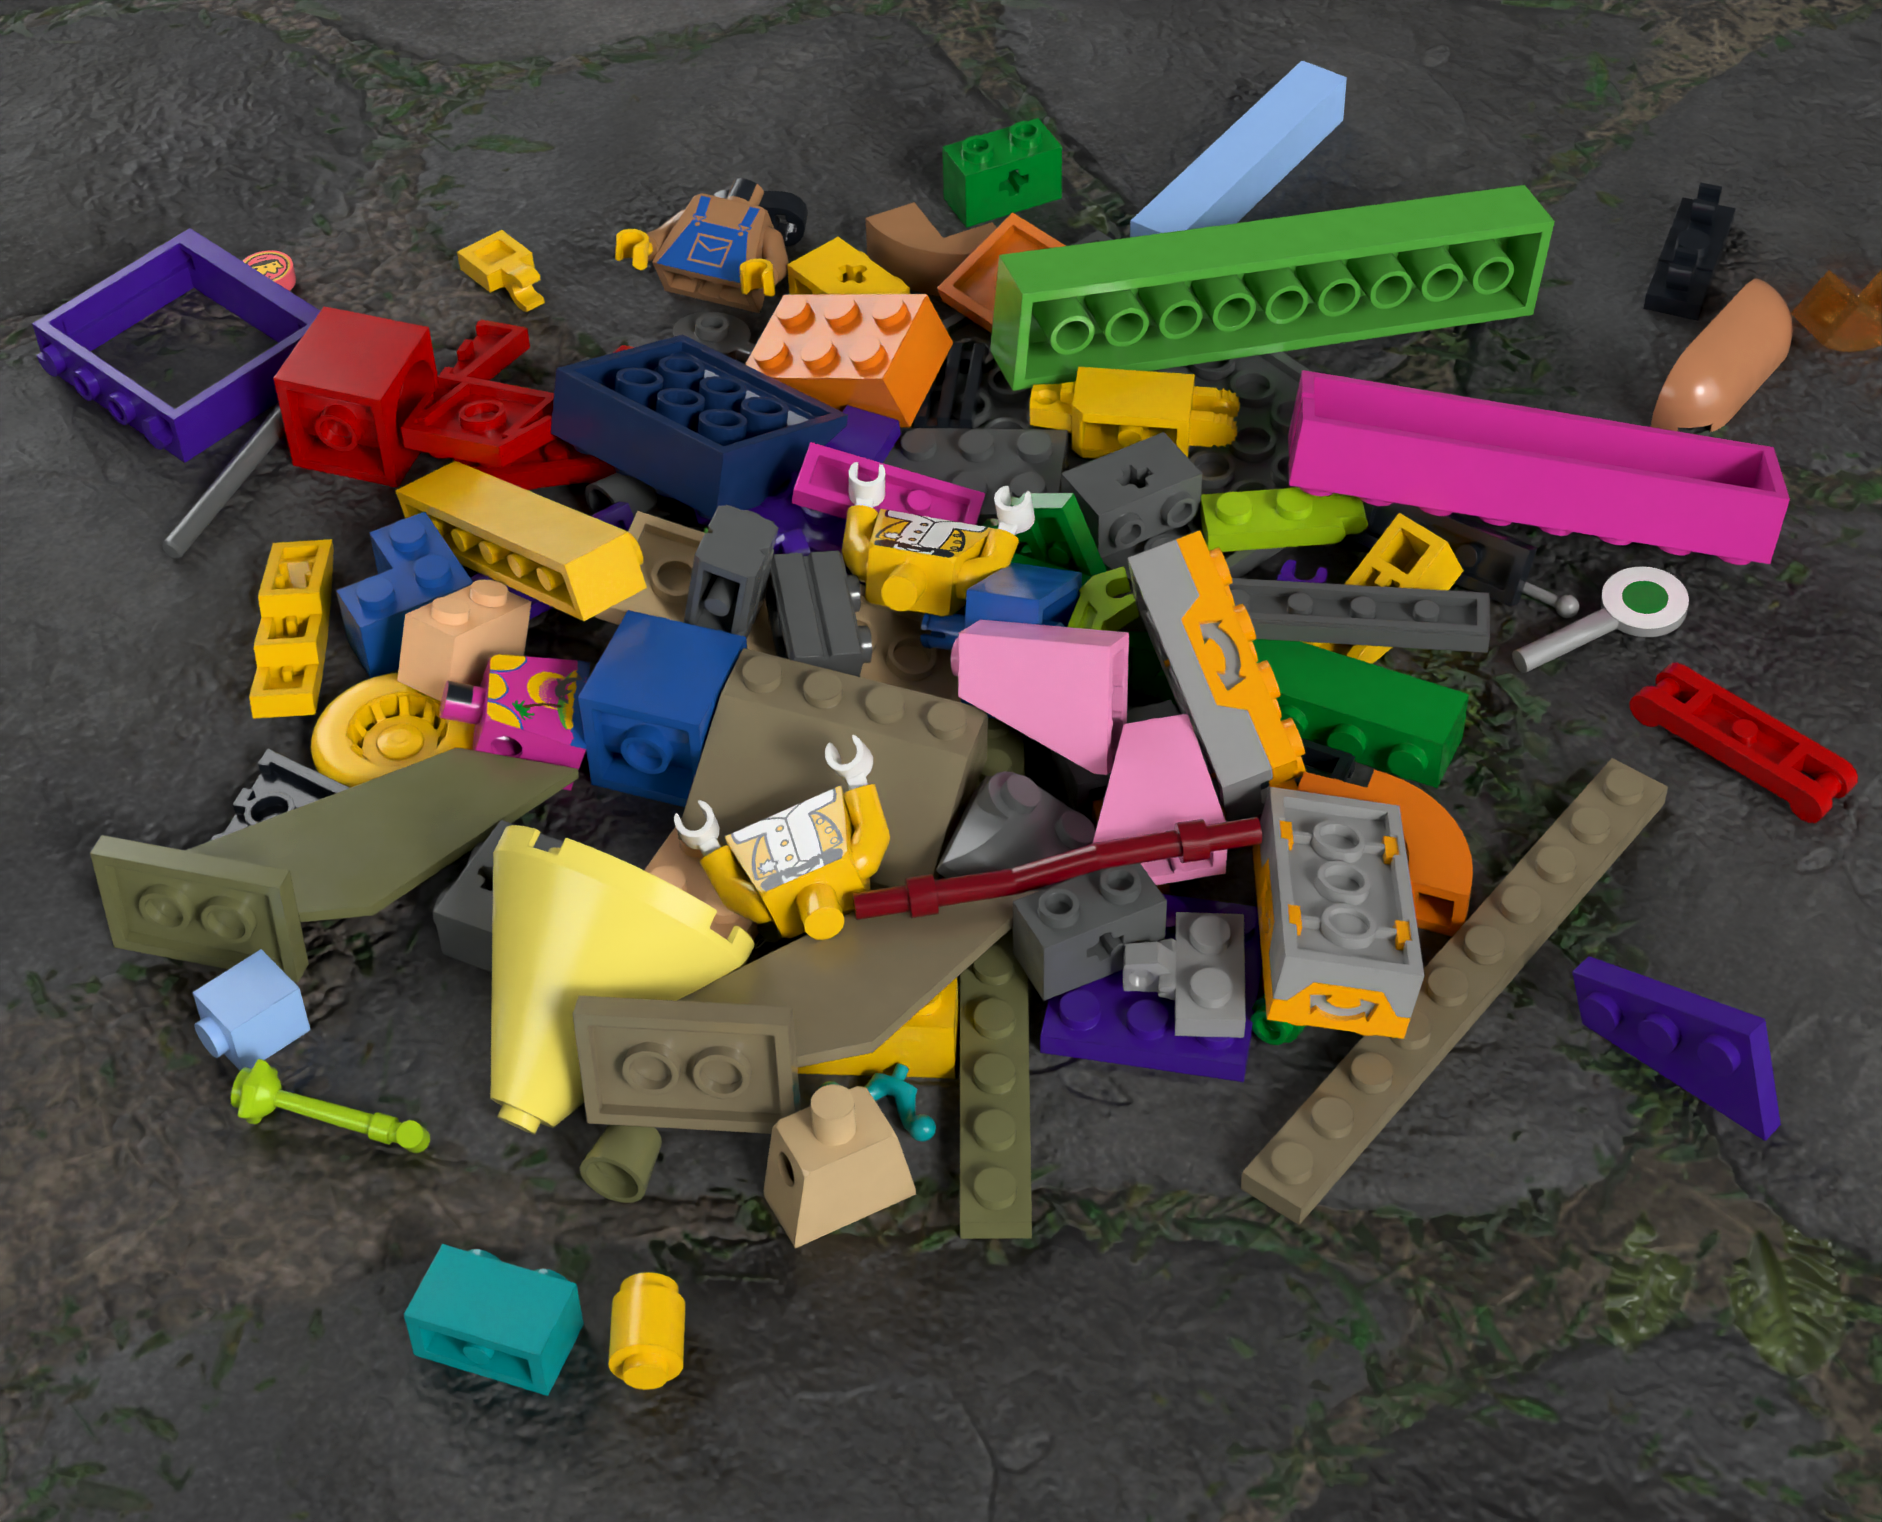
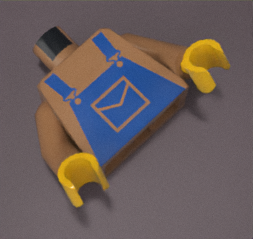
(714, 249)

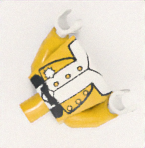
(922, 559)
(802, 860)

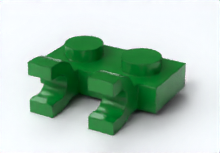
(1058, 534)

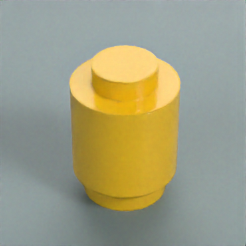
(647, 1331)

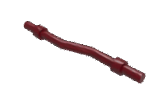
(1188, 841)

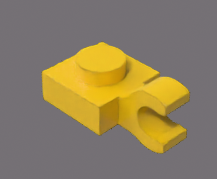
(501, 263)

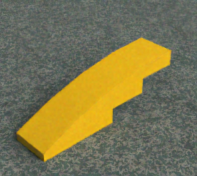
(292, 629)

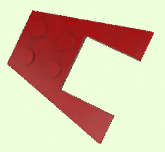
(482, 417)

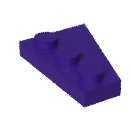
(1686, 1038)

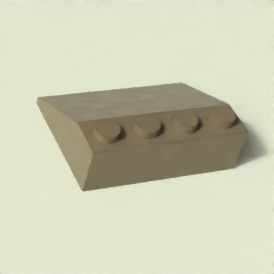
(771, 755)

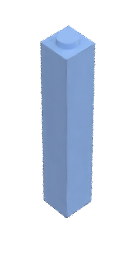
(1250, 155)

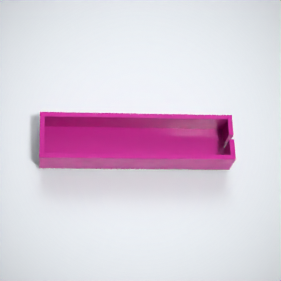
(1536, 468)

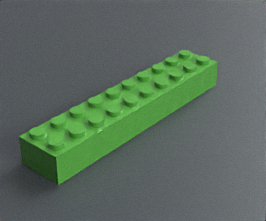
(1268, 285)

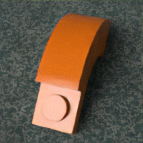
(1433, 842)

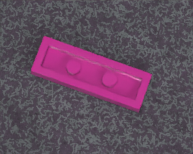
(825, 488)

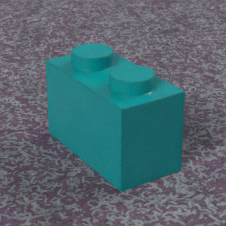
(494, 1318)

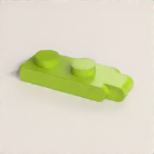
(1278, 519)

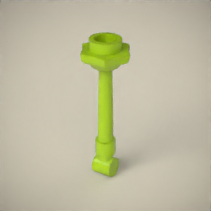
(259, 1092)

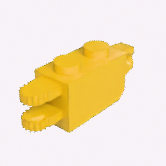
(1123, 407)

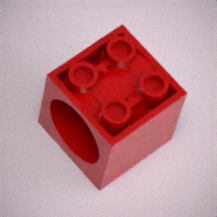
(351, 393)

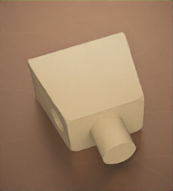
(834, 1164)

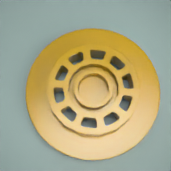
(381, 730)

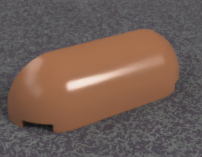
(1726, 361)

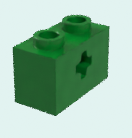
(1002, 172)

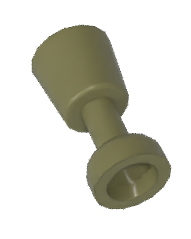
(622, 1162)

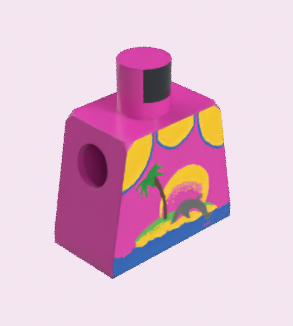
(524, 709)

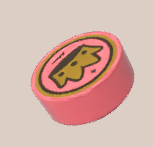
(275, 266)

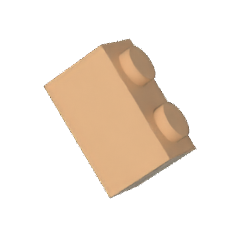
(460, 634)

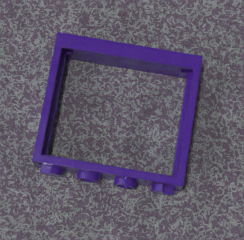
(141, 289)

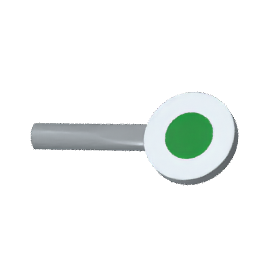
(1632, 600)

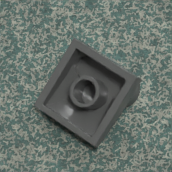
(1012, 825)

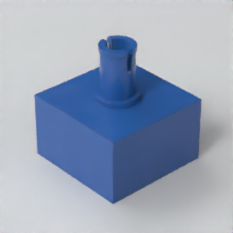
(1009, 595)

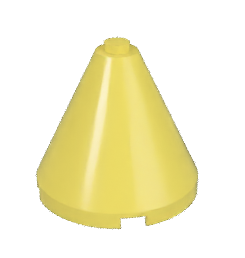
(582, 928)

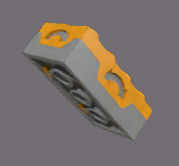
(1214, 672)
(1336, 914)

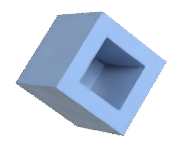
(250, 1011)

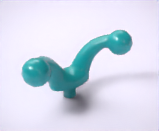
(919, 1127)

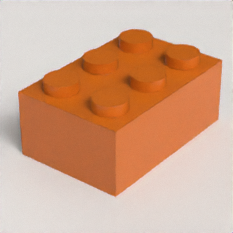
(856, 350)

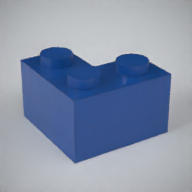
(412, 572)

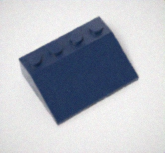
(690, 422)

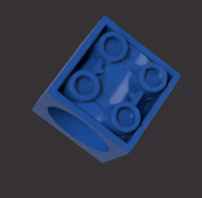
(654, 704)

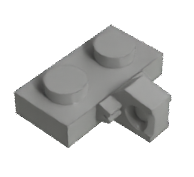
(1198, 971)

